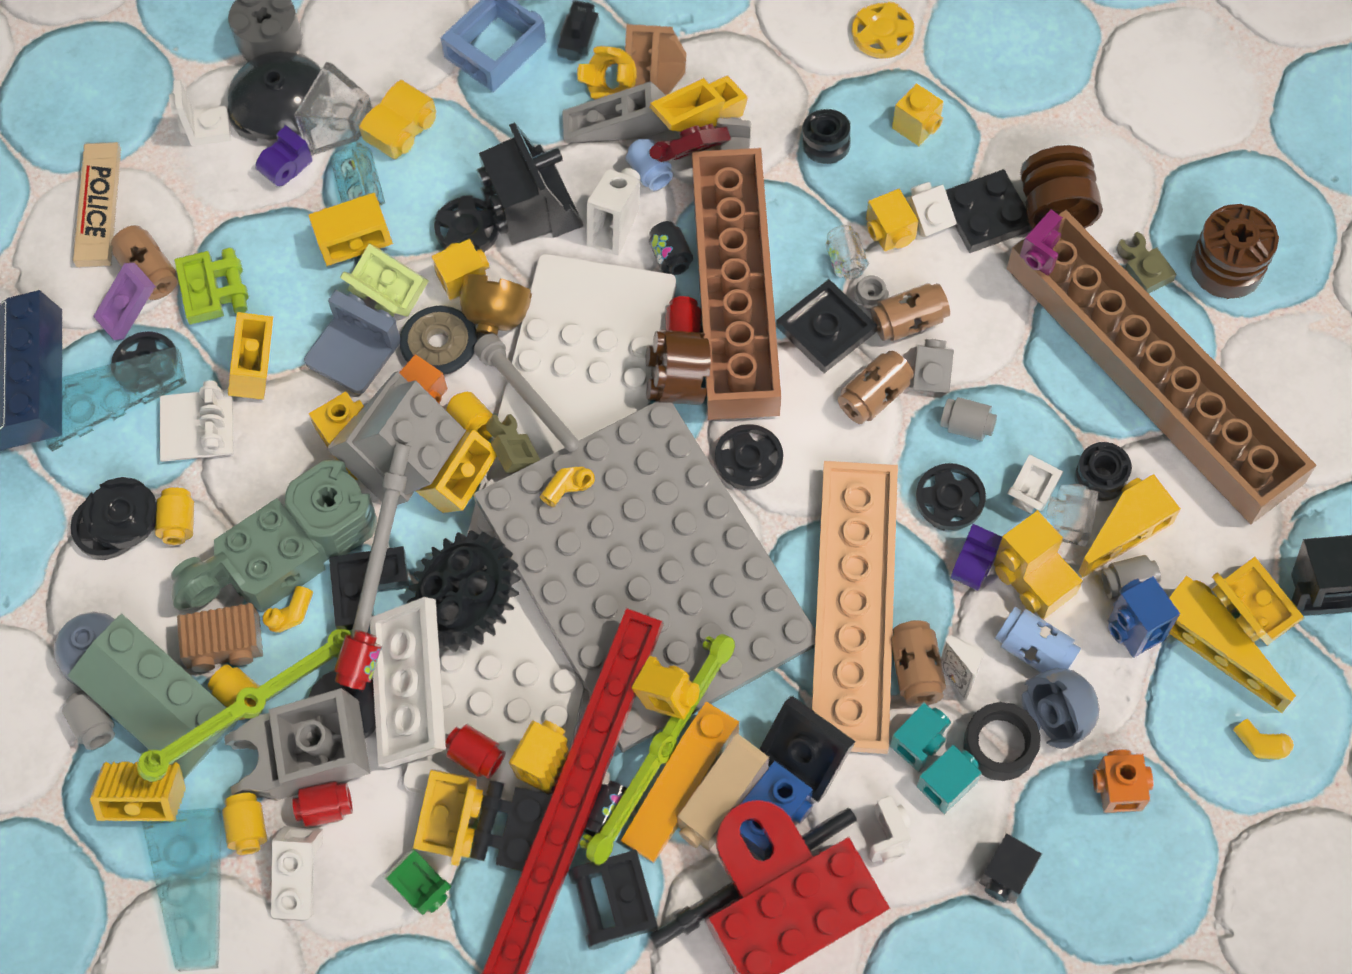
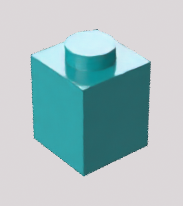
(949, 778)

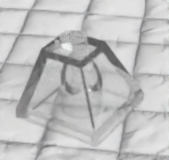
(332, 111)

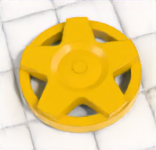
(883, 28)

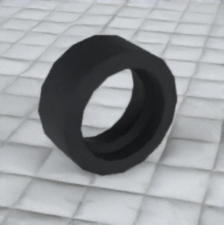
(1016, 716)

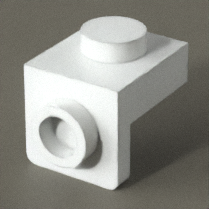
(931, 208)
(1034, 484)
(894, 824)

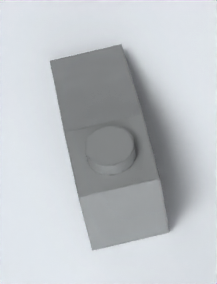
(615, 116)

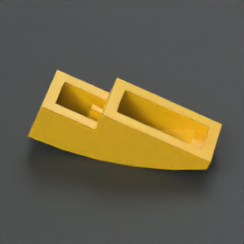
(700, 104)

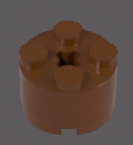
(678, 367)

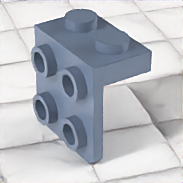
(353, 343)

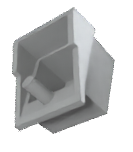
(402, 415)

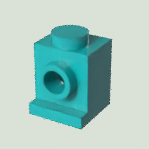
(920, 735)

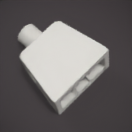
(618, 195)

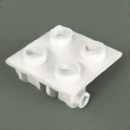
(196, 424)

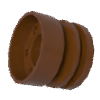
(1061, 181)
(1234, 251)

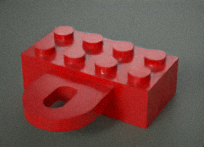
(792, 899)

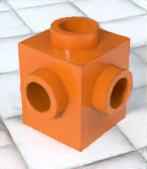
(1123, 781)

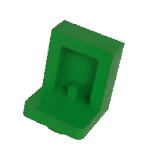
(418, 883)

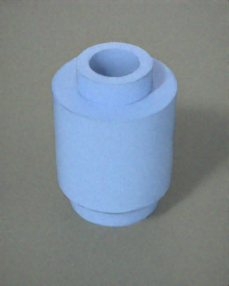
(652, 172)

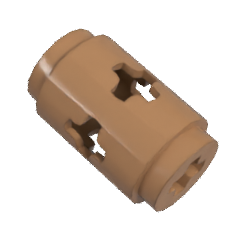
(139, 247)
(895, 319)
(864, 399)
(913, 646)

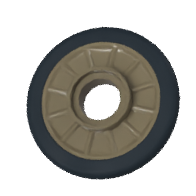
(439, 320)

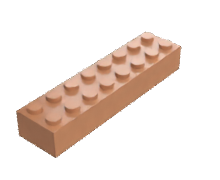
(736, 284)

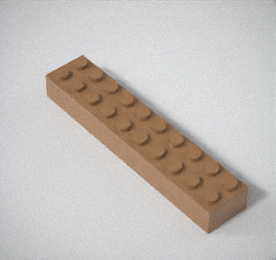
(1166, 373)

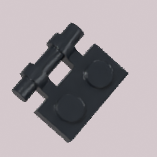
(521, 827)

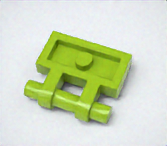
(200, 289)

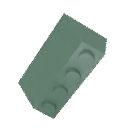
(146, 690)

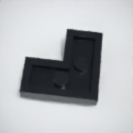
(348, 578)

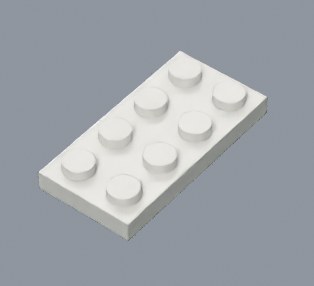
(408, 684)

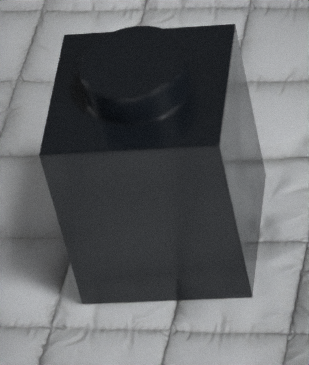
(1009, 869)

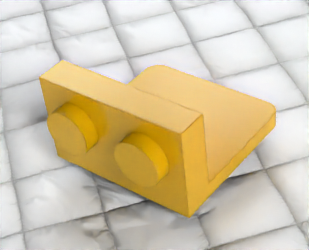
(1259, 599)
(446, 813)

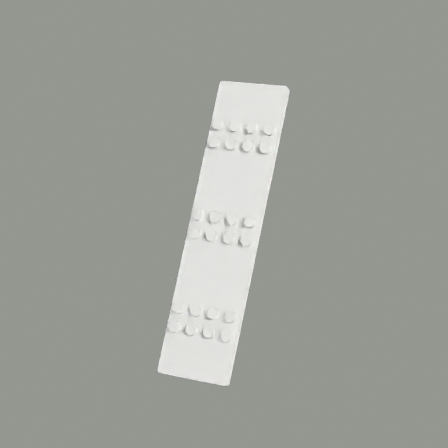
(587, 362)

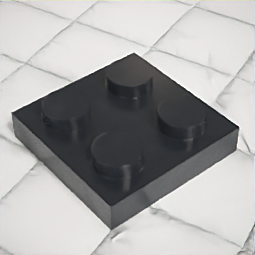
(988, 211)
(826, 326)
(807, 746)

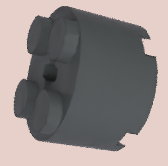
(264, 27)

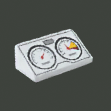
(961, 663)

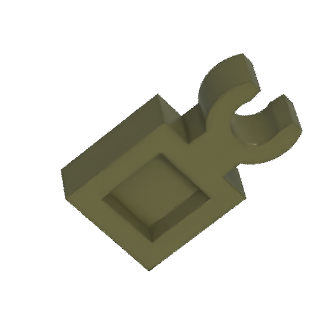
(1146, 266)
(511, 448)

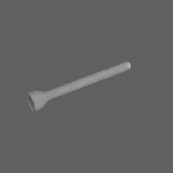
(493, 353)

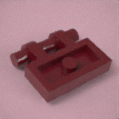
(691, 140)

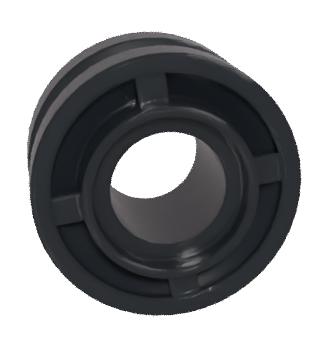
(826, 136)
(1105, 456)

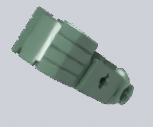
(280, 543)

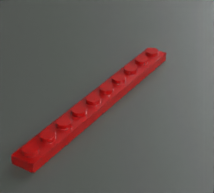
(573, 797)

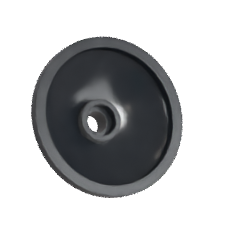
(266, 106)

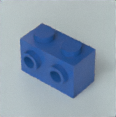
(1142, 616)
(784, 791)

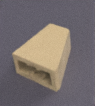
(721, 791)

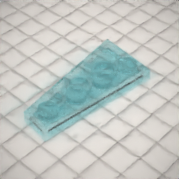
(114, 388)
(188, 882)

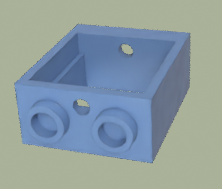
(477, 64)

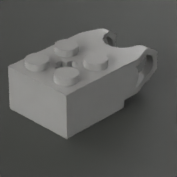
(303, 745)

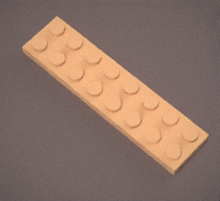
(856, 601)

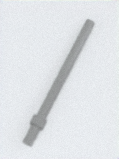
(393, 482)

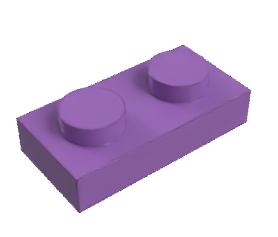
(124, 301)

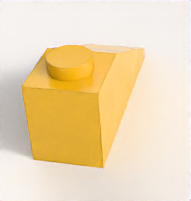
(1138, 515)

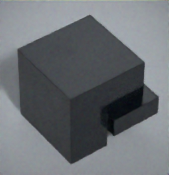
(1323, 576)

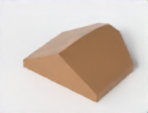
(656, 55)

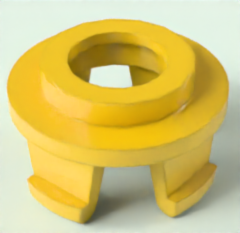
(594, 73)

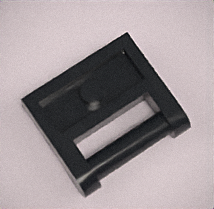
(626, 896)

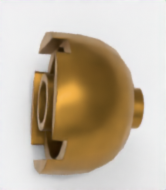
(493, 304)

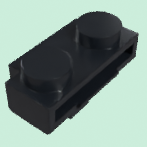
(578, 31)

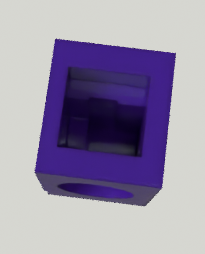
(284, 158)
(976, 557)

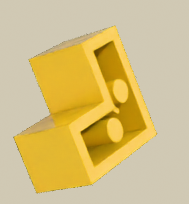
(1034, 568)

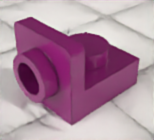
(1039, 244)

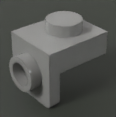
(933, 366)

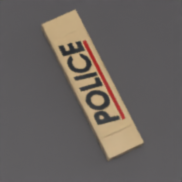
(97, 204)

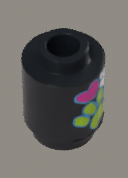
(670, 248)
(605, 803)

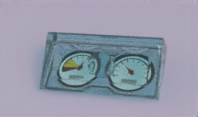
(356, 173)

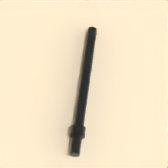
(688, 919)

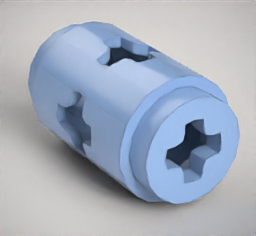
(1022, 633)

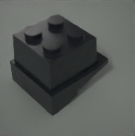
(526, 189)

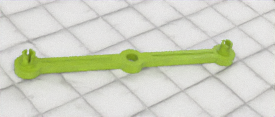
(660, 751)
(155, 763)

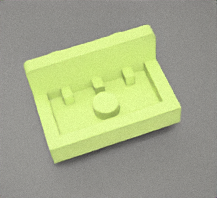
(385, 281)

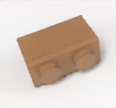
(219, 637)

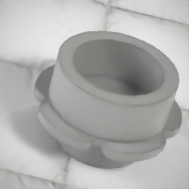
(870, 284)

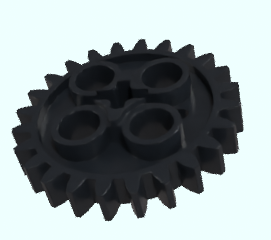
(470, 587)

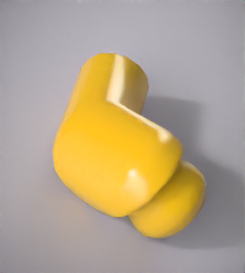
(566, 481)
(290, 616)
(1264, 745)

